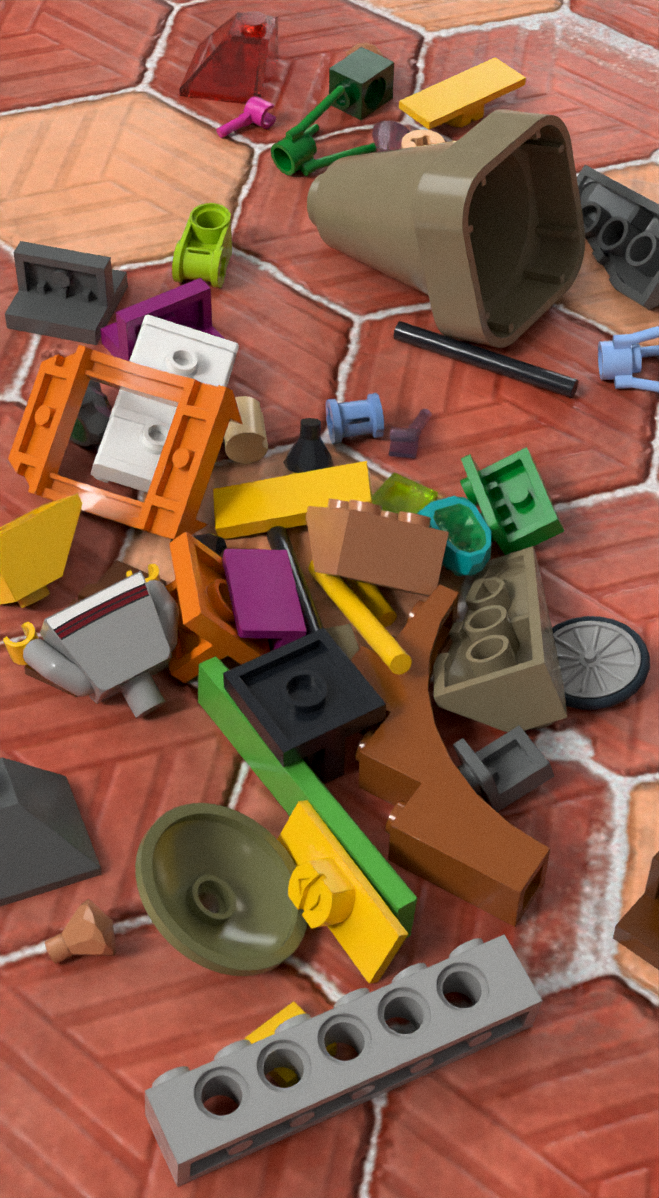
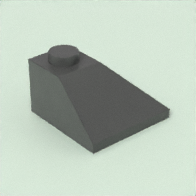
(40, 834)

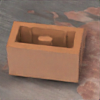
(376, 546)

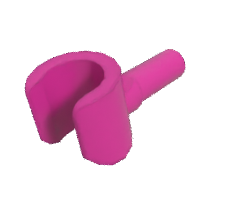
(254, 112)

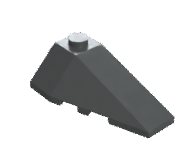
(622, 234)

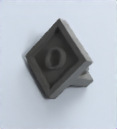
(64, 293)

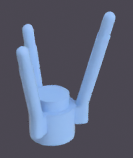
(624, 356)

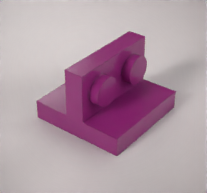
(183, 305)

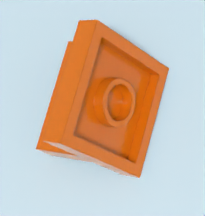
(205, 611)

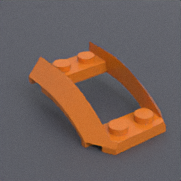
(185, 458)

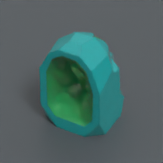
(468, 537)

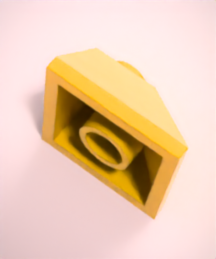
(36, 550)

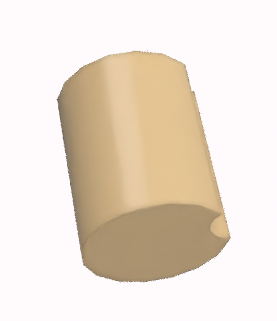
(247, 441)

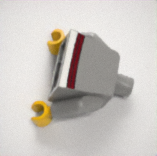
(107, 642)

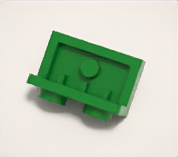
(512, 501)

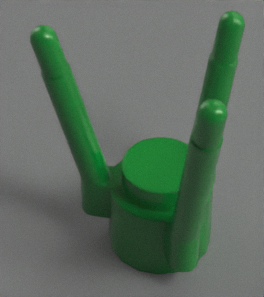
(298, 147)

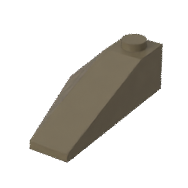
(503, 651)

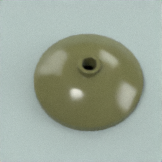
(219, 889)

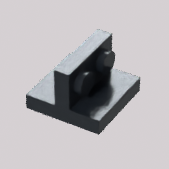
(306, 701)

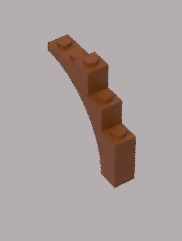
(437, 818)

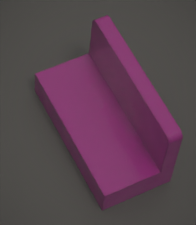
(263, 595)

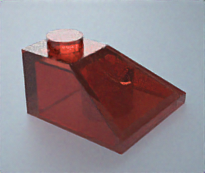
(234, 60)

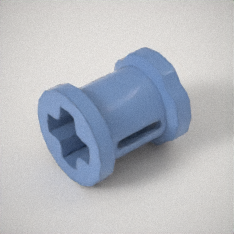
(354, 418)

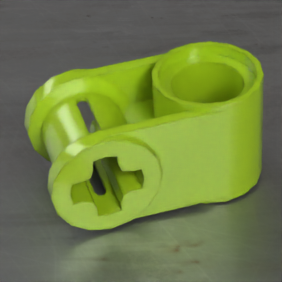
(204, 246)

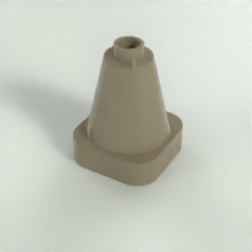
(469, 221)

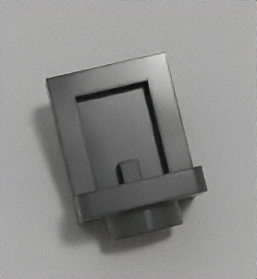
(504, 768)

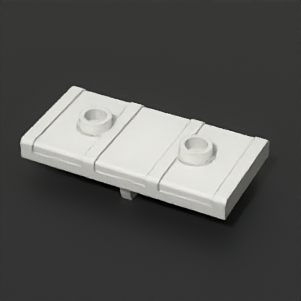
(141, 425)

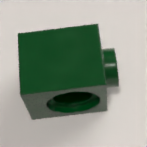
(366, 82)

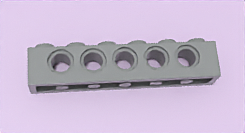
(202, 1142)

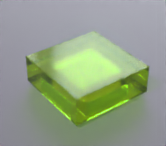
(403, 495)

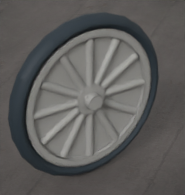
(599, 661)

